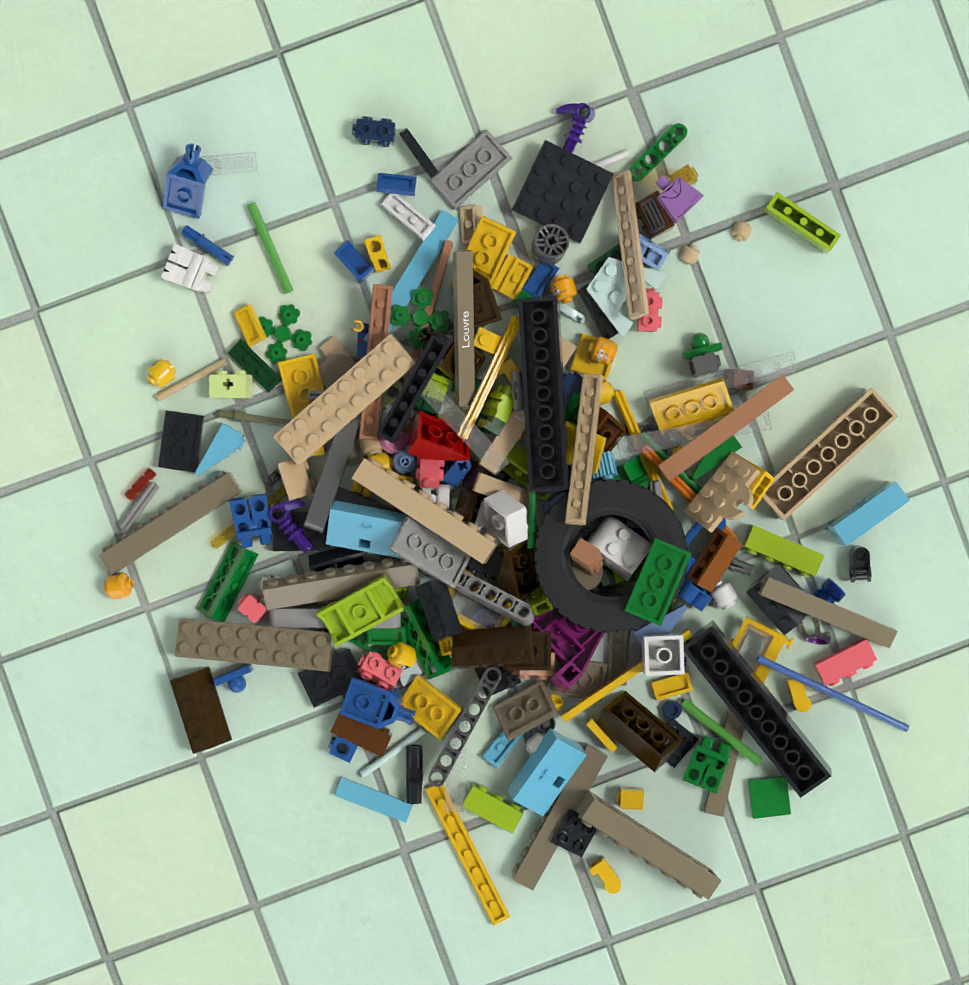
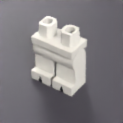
(197, 270)

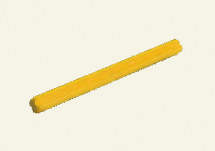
(493, 369)
(634, 429)

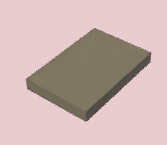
(592, 679)
(525, 710)

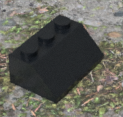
(336, 558)
(438, 610)
(782, 616)

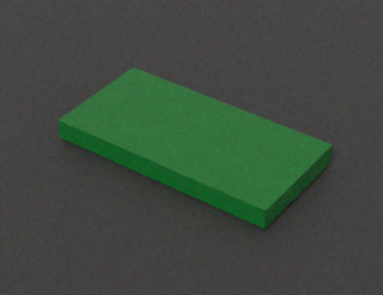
(657, 582)

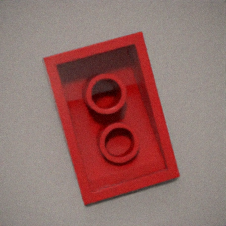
(435, 440)

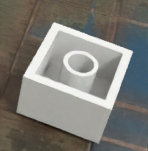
(506, 518)
(663, 654)

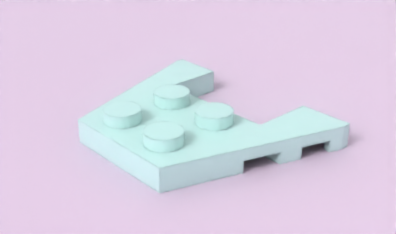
(610, 292)

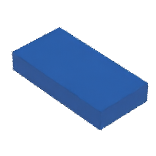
(396, 184)
(540, 279)

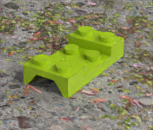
(361, 610)

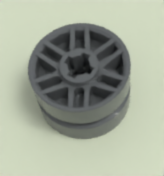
(553, 235)

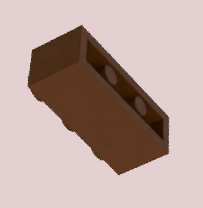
(361, 734)

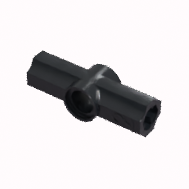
(602, 322)
(414, 761)

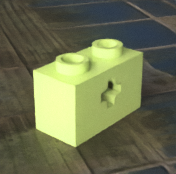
(219, 385)

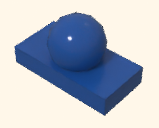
(234, 678)

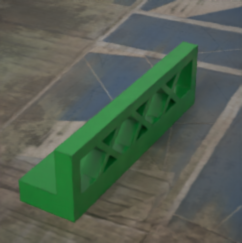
(230, 584)
(418, 623)

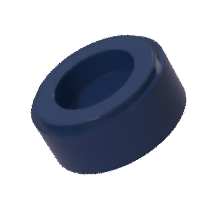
(671, 709)

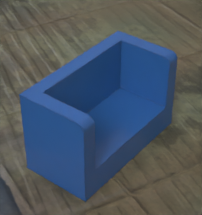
(354, 261)

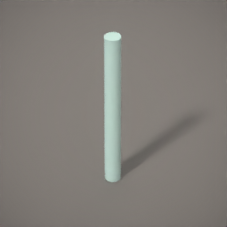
(392, 752)

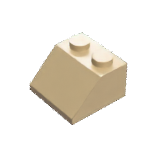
(296, 479)

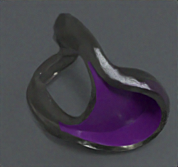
(817, 638)

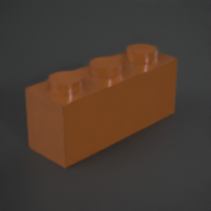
(714, 560)

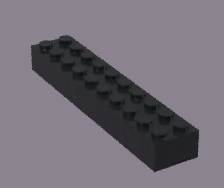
(544, 395)
(757, 709)

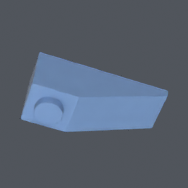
(668, 624)

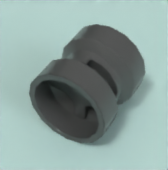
(544, 727)

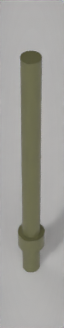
(239, 416)

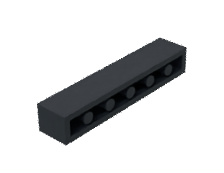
(414, 386)

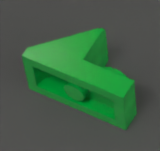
(630, 470)

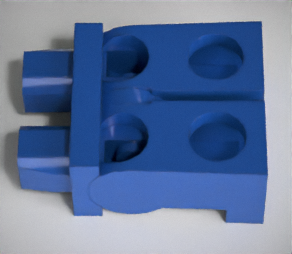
(251, 525)

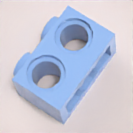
(652, 253)

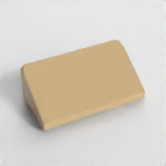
(469, 219)

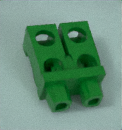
(707, 759)

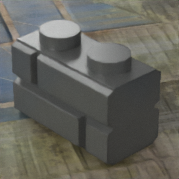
(704, 364)

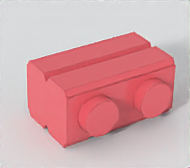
(252, 606)

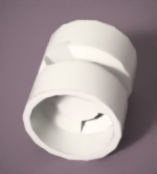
(441, 494)

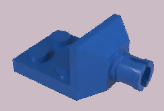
(187, 183)
(375, 705)

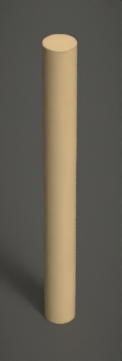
(191, 379)

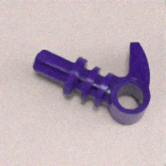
(578, 123)
(290, 528)

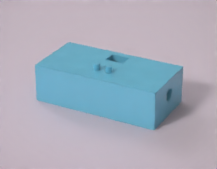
(868, 513)
(363, 528)
(546, 772)

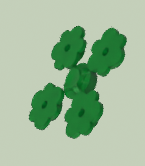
(420, 317)
(283, 334)

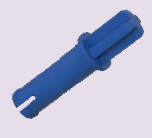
(207, 245)

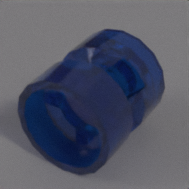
(830, 591)

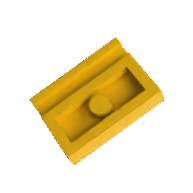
(512, 276)

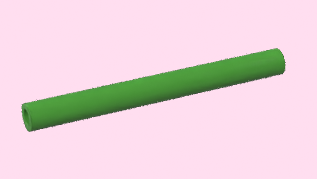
(270, 248)
(721, 732)

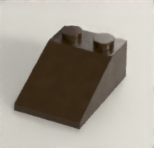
(518, 571)

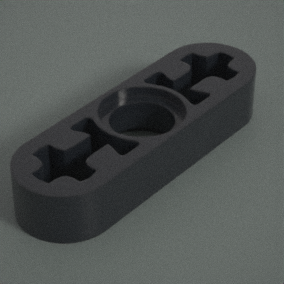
(418, 152)

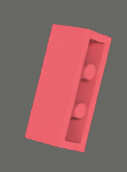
(845, 662)

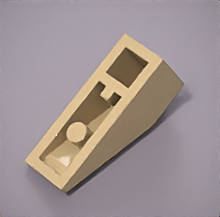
(488, 486)

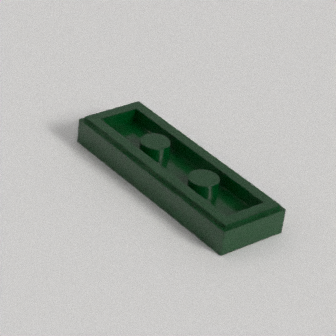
(255, 365)

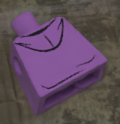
(677, 197)

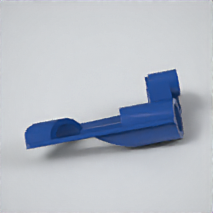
(691, 591)

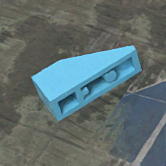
(223, 445)

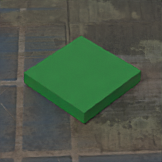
(769, 797)

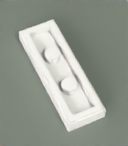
(408, 215)

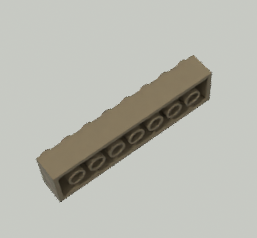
(254, 644)
(648, 845)

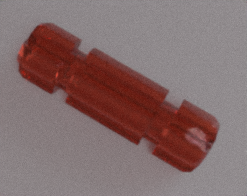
(140, 484)

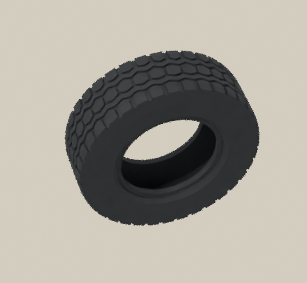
(556, 542)

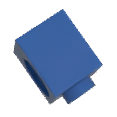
(347, 755)

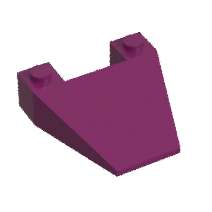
(571, 646)

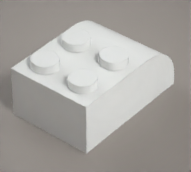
(620, 546)

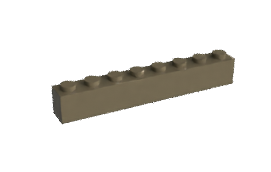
(170, 523)
(336, 582)
(541, 849)

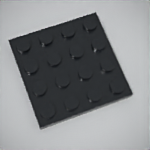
(562, 190)

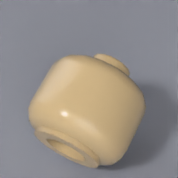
(741, 231)
(689, 254)

